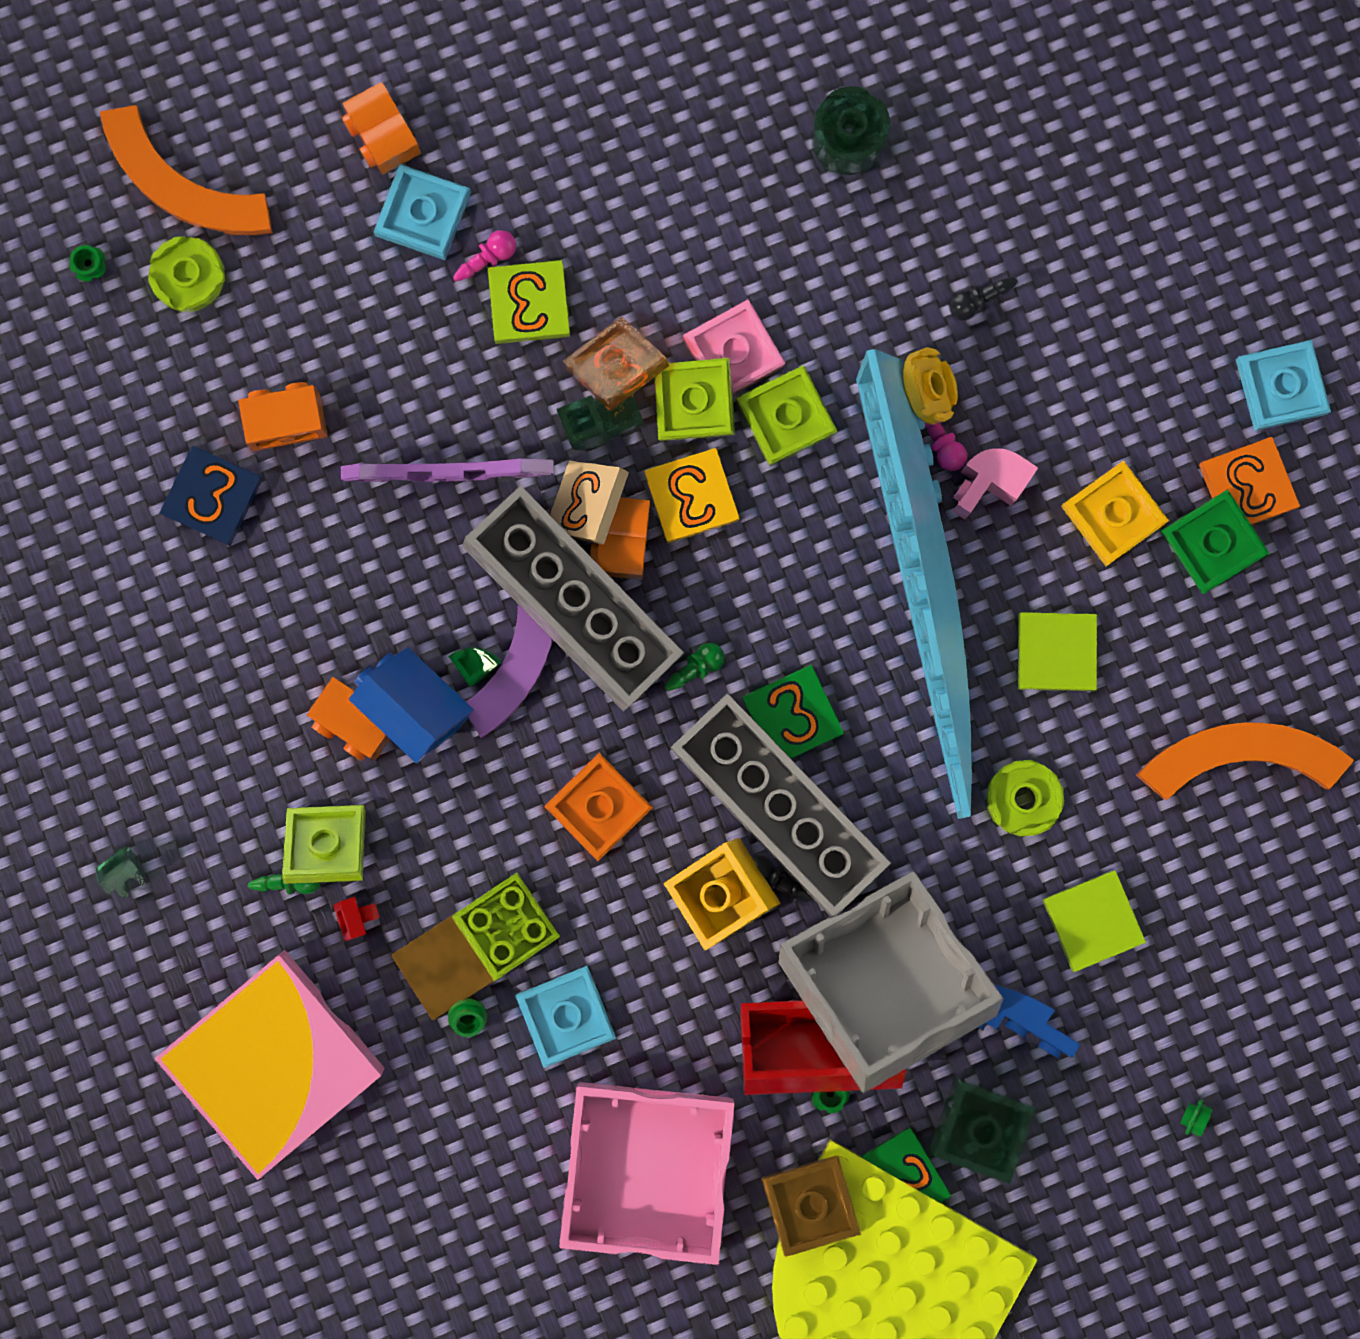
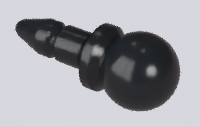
(966, 303)
(781, 883)

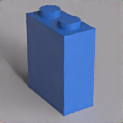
(410, 703)

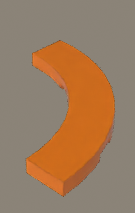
(173, 192)
(1244, 743)

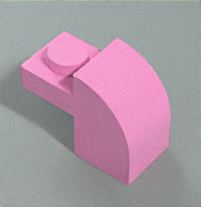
(998, 472)

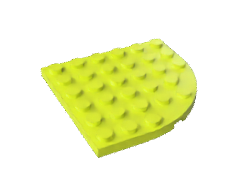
(906, 1276)

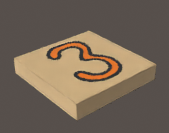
(588, 500)

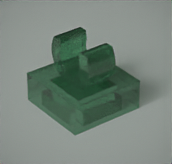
(117, 870)

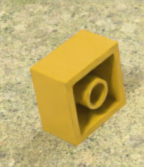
(721, 893)

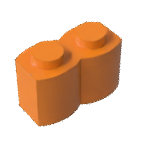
(380, 128)
(626, 541)

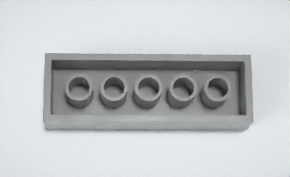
(571, 598)
(780, 806)

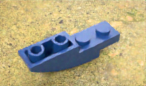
(1031, 1016)

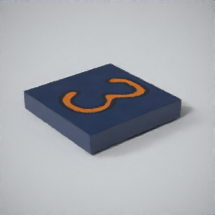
(211, 495)

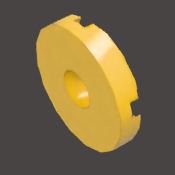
(929, 386)

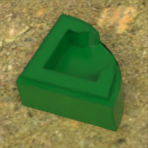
(474, 663)

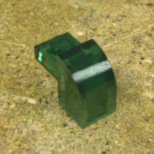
(593, 424)

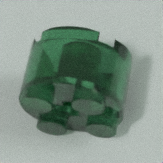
(869, 124)

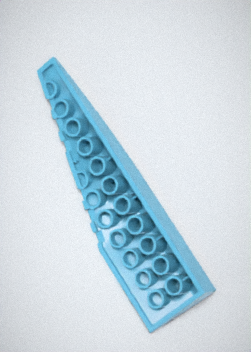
(922, 558)

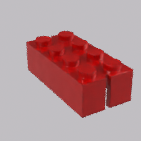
(791, 1053)

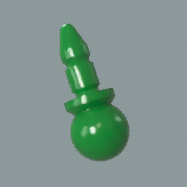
(707, 659)
(276, 882)

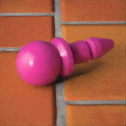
(499, 246)
(950, 453)

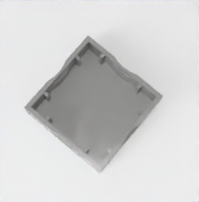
(889, 981)

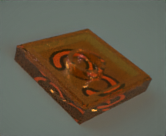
(616, 363)

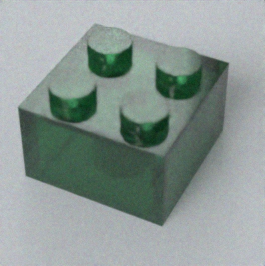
(982, 1130)

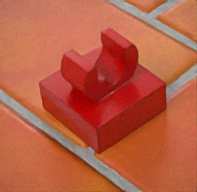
(352, 918)

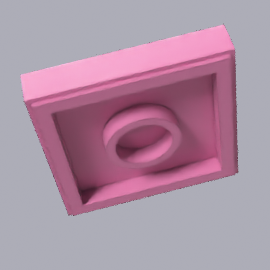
(742, 339)

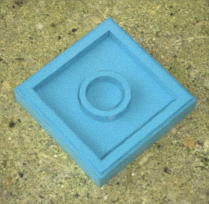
(422, 212)
(1283, 385)
(565, 1016)

